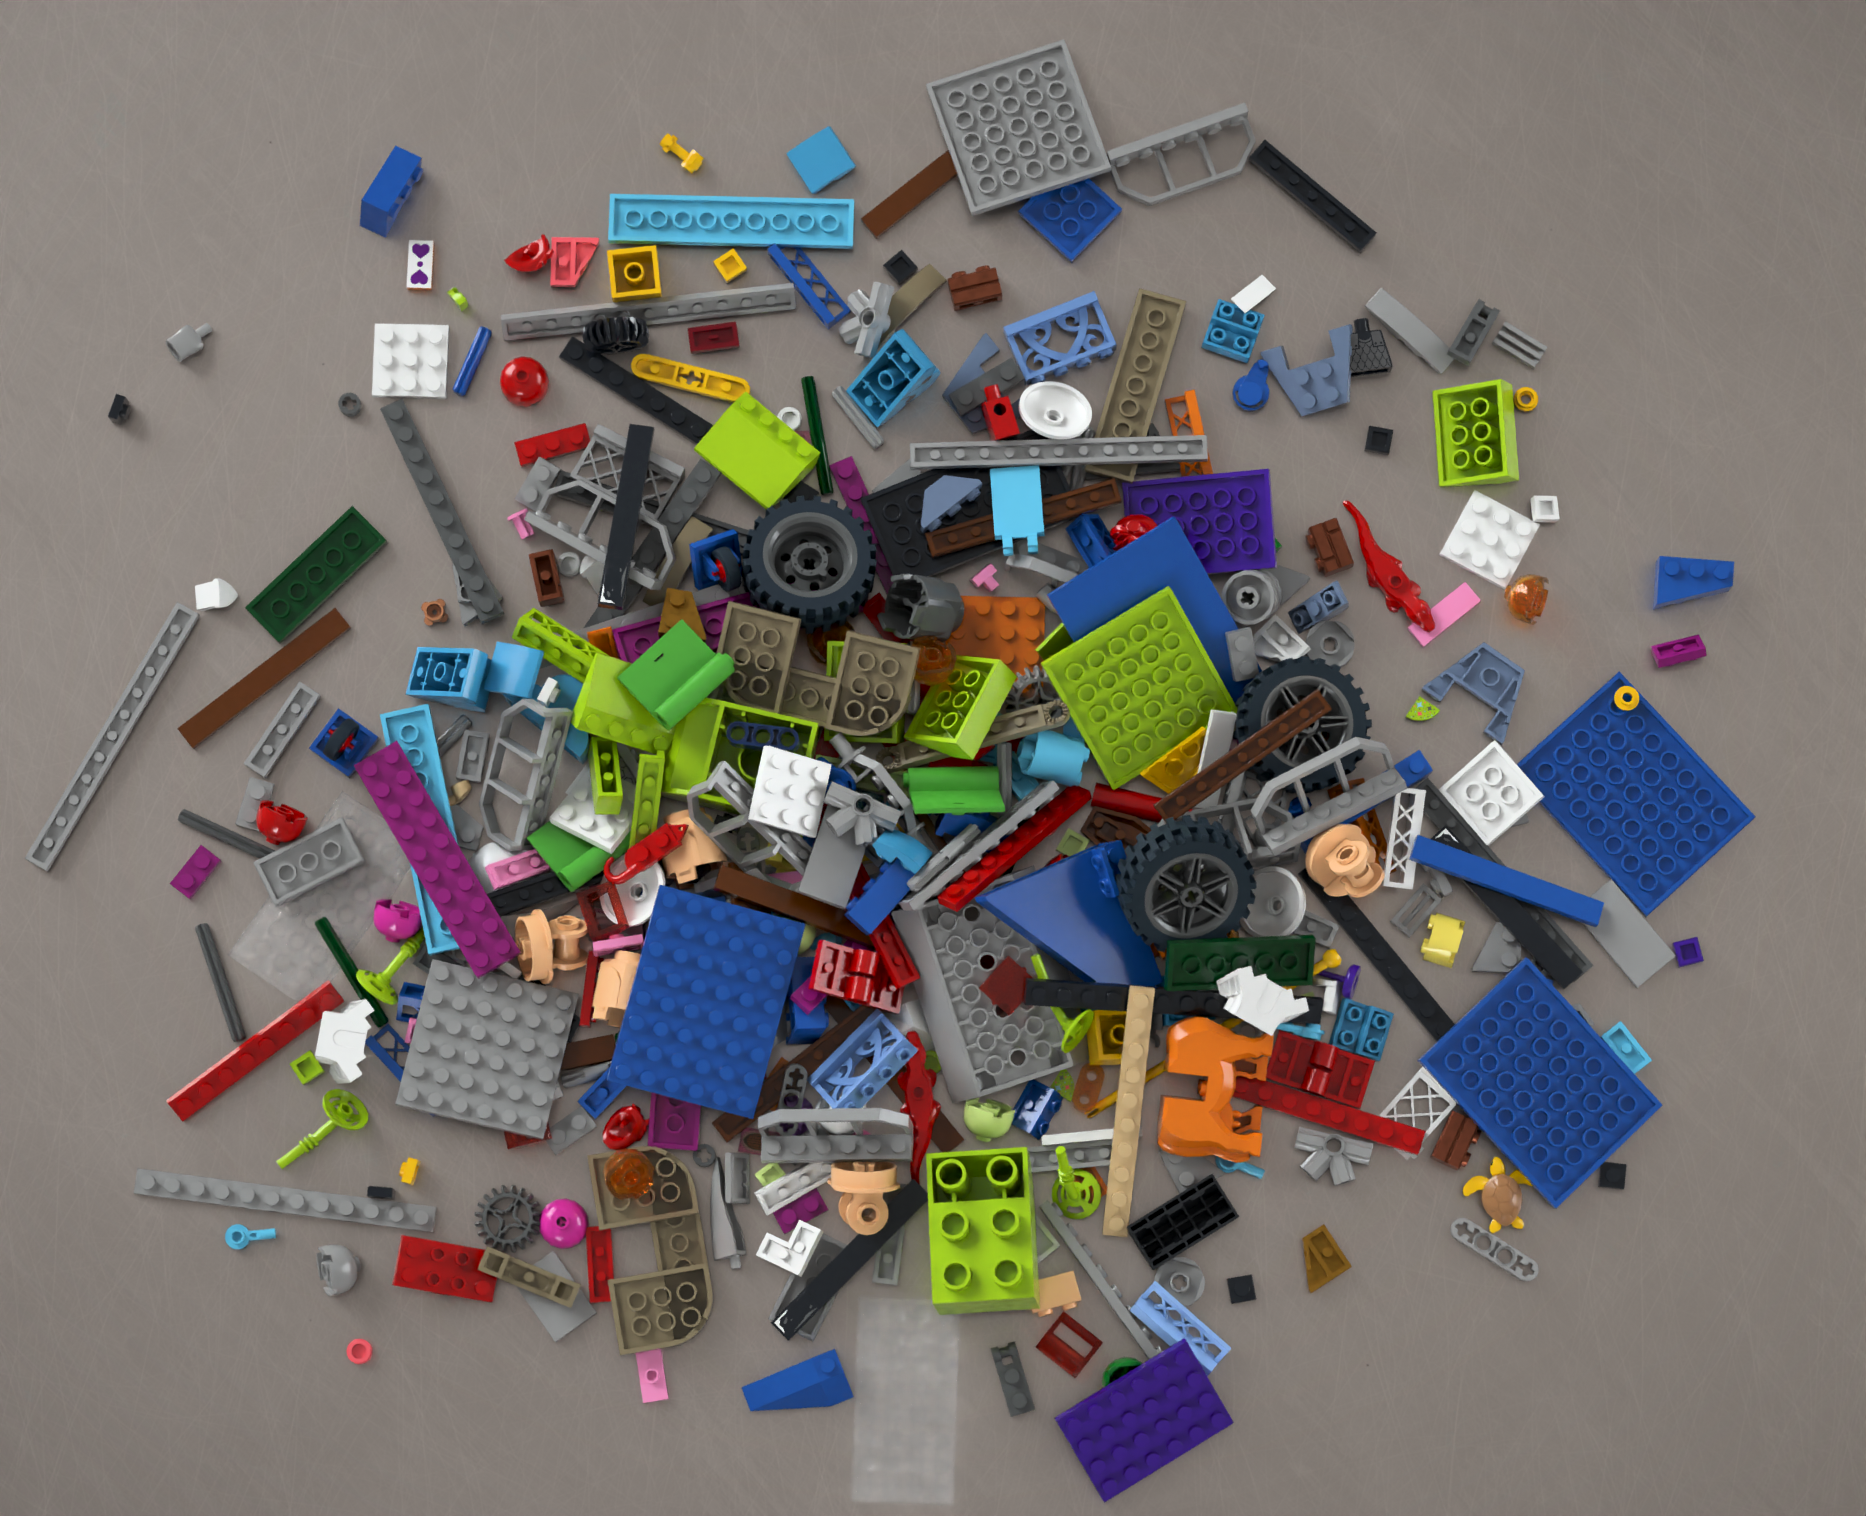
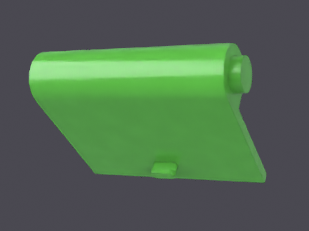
(680, 679)
(954, 789)
(571, 856)

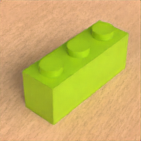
(605, 776)

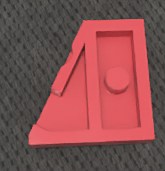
(570, 259)

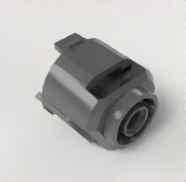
(922, 607)

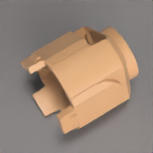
(695, 851)
(614, 987)

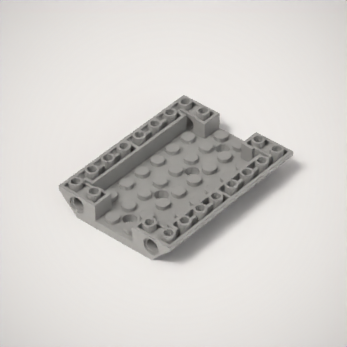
(962, 1021)

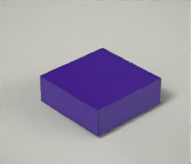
(1688, 952)

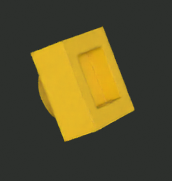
(730, 265)
(409, 1171)

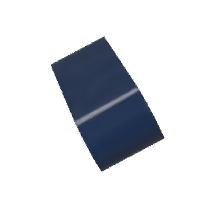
(752, 730)

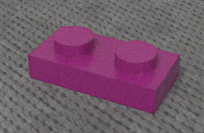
(1678, 651)
(195, 872)
(803, 1208)

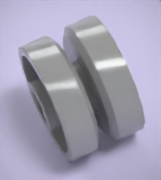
(1238, 601)

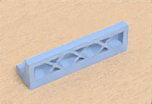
(1172, 1331)

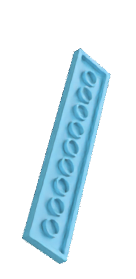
(731, 221)
(417, 738)

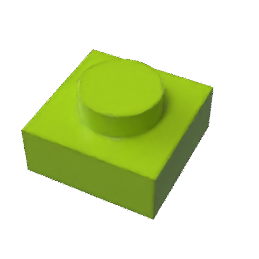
(307, 1067)

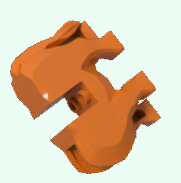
(1210, 1124)

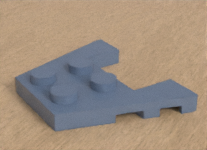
(969, 371)
(1320, 383)
(1487, 677)

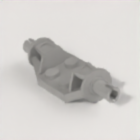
(881, 780)

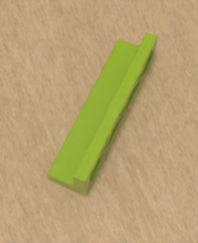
(557, 649)
(647, 796)

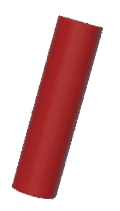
(1126, 802)

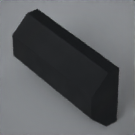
(1182, 1222)

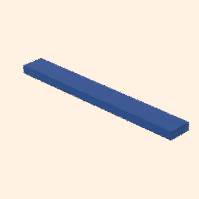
(1506, 881)

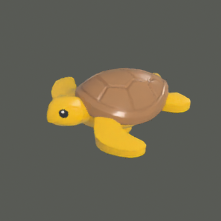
(1500, 1195)

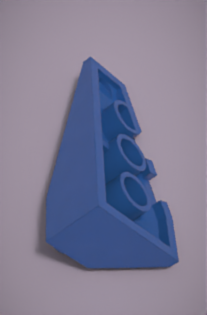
(805, 1385)

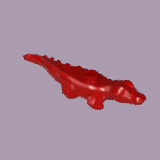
(1387, 574)
(919, 1102)

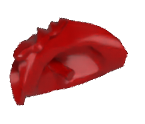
(531, 256)
(1129, 529)
(625, 1127)

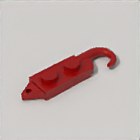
(648, 852)

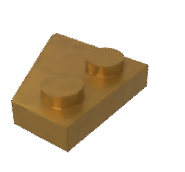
(678, 606)
(1322, 1258)

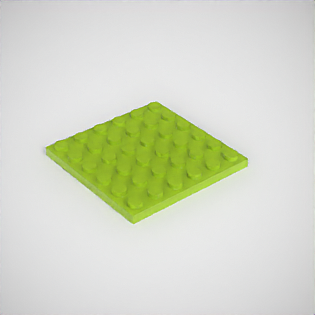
(1138, 686)

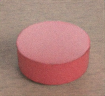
(359, 1351)

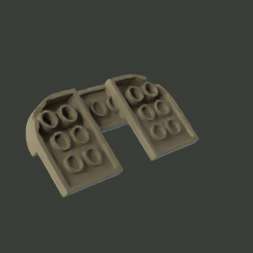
(862, 700)
(676, 1300)

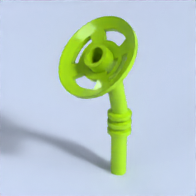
(382, 980)
(1073, 1027)
(337, 1118)
(1073, 1189)

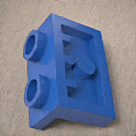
(1105, 861)
(1036, 1108)

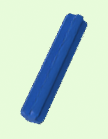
(472, 361)

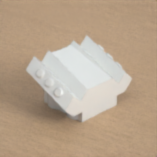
(1259, 1000)
(343, 1040)

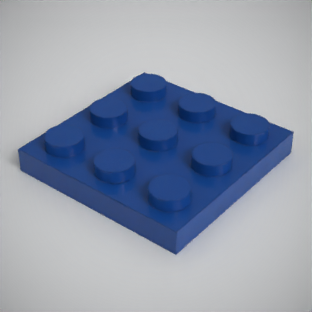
(1071, 216)

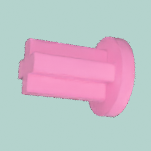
(522, 526)

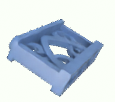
(1074, 308)
(862, 1043)

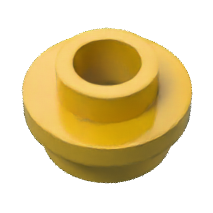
(1531, 394)
(1621, 704)

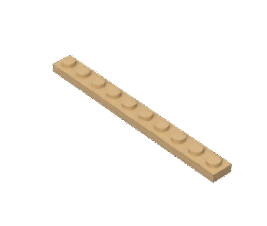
(1128, 1111)

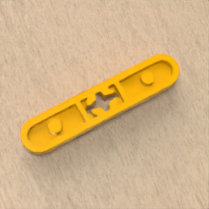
(667, 371)

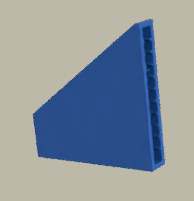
(1075, 922)

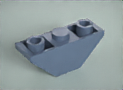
(945, 499)
(1319, 607)

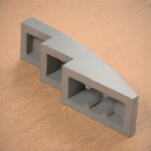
(1410, 330)

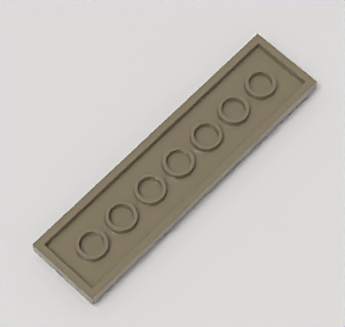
(1138, 375)

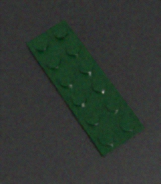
(316, 574)
(1201, 962)

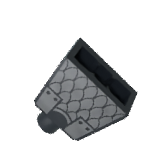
(1368, 351)

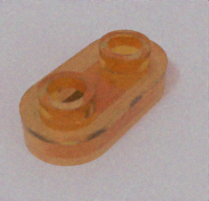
(1088, 1088)

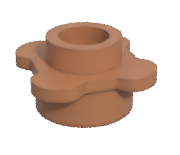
(428, 608)

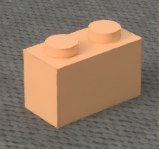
(1057, 1292)

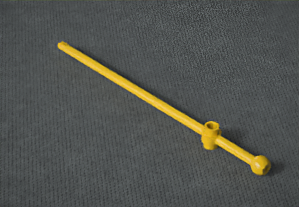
(1330, 960)

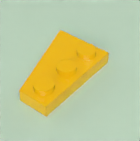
(1177, 764)

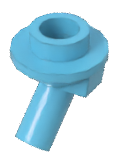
(828, 937)

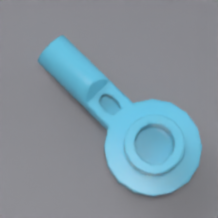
(1310, 1031)
(1229, 1166)
(239, 1236)

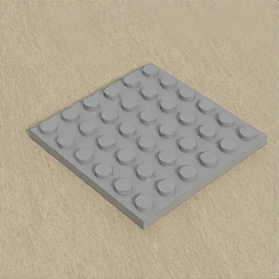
(1018, 127)
(487, 1049)

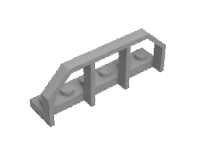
(1167, 140)
(584, 542)
(1047, 562)
(542, 778)
(740, 796)
(1334, 810)
(1259, 856)
(836, 1147)

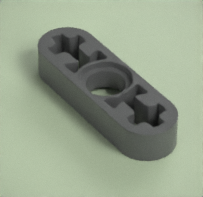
(801, 1082)

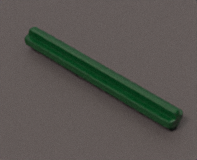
(817, 434)
(349, 969)

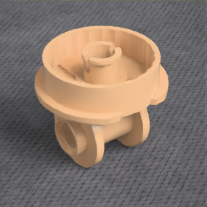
(1343, 862)
(535, 943)
(863, 1191)

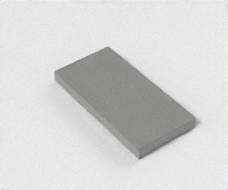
(309, 862)
(832, 865)
(1628, 936)
(824, 1253)

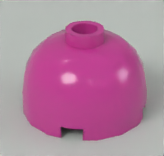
(396, 920)
(575, 1227)

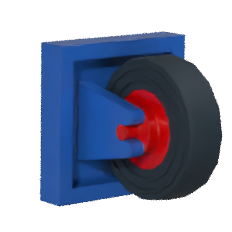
(717, 561)
(343, 742)

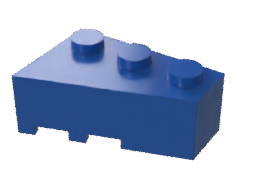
(389, 191)
(1689, 579)
(957, 823)
(879, 896)
(804, 1027)

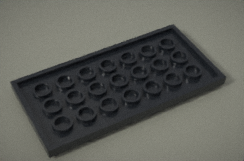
(897, 516)

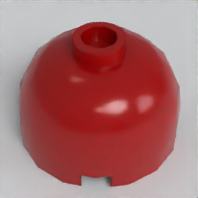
(524, 381)
(279, 822)

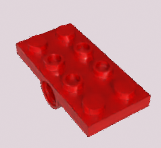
(854, 976)
(1319, 1069)
(442, 1269)

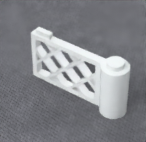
(1432, 1083)

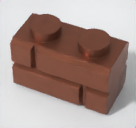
(974, 288)
(1329, 547)
(546, 578)
(1455, 1141)

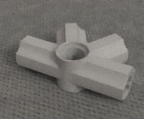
(870, 319)
(850, 817)
(1337, 1162)

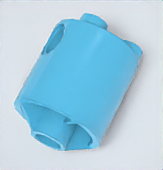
(1053, 757)

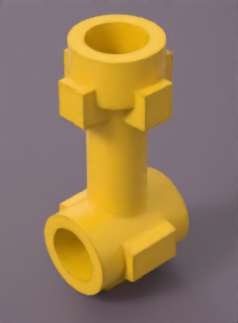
(691, 161)

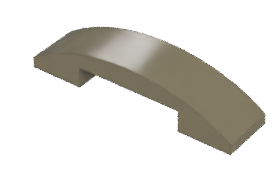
(911, 296)
(692, 532)
(529, 1277)

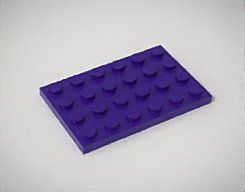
(1220, 514)
(1144, 1420)

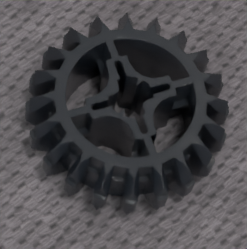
(615, 335)

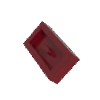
(713, 337)

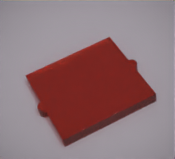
(1006, 985)

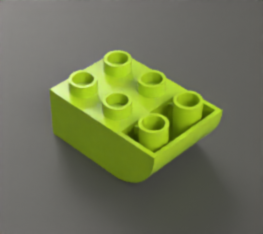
(703, 743)
(982, 1231)

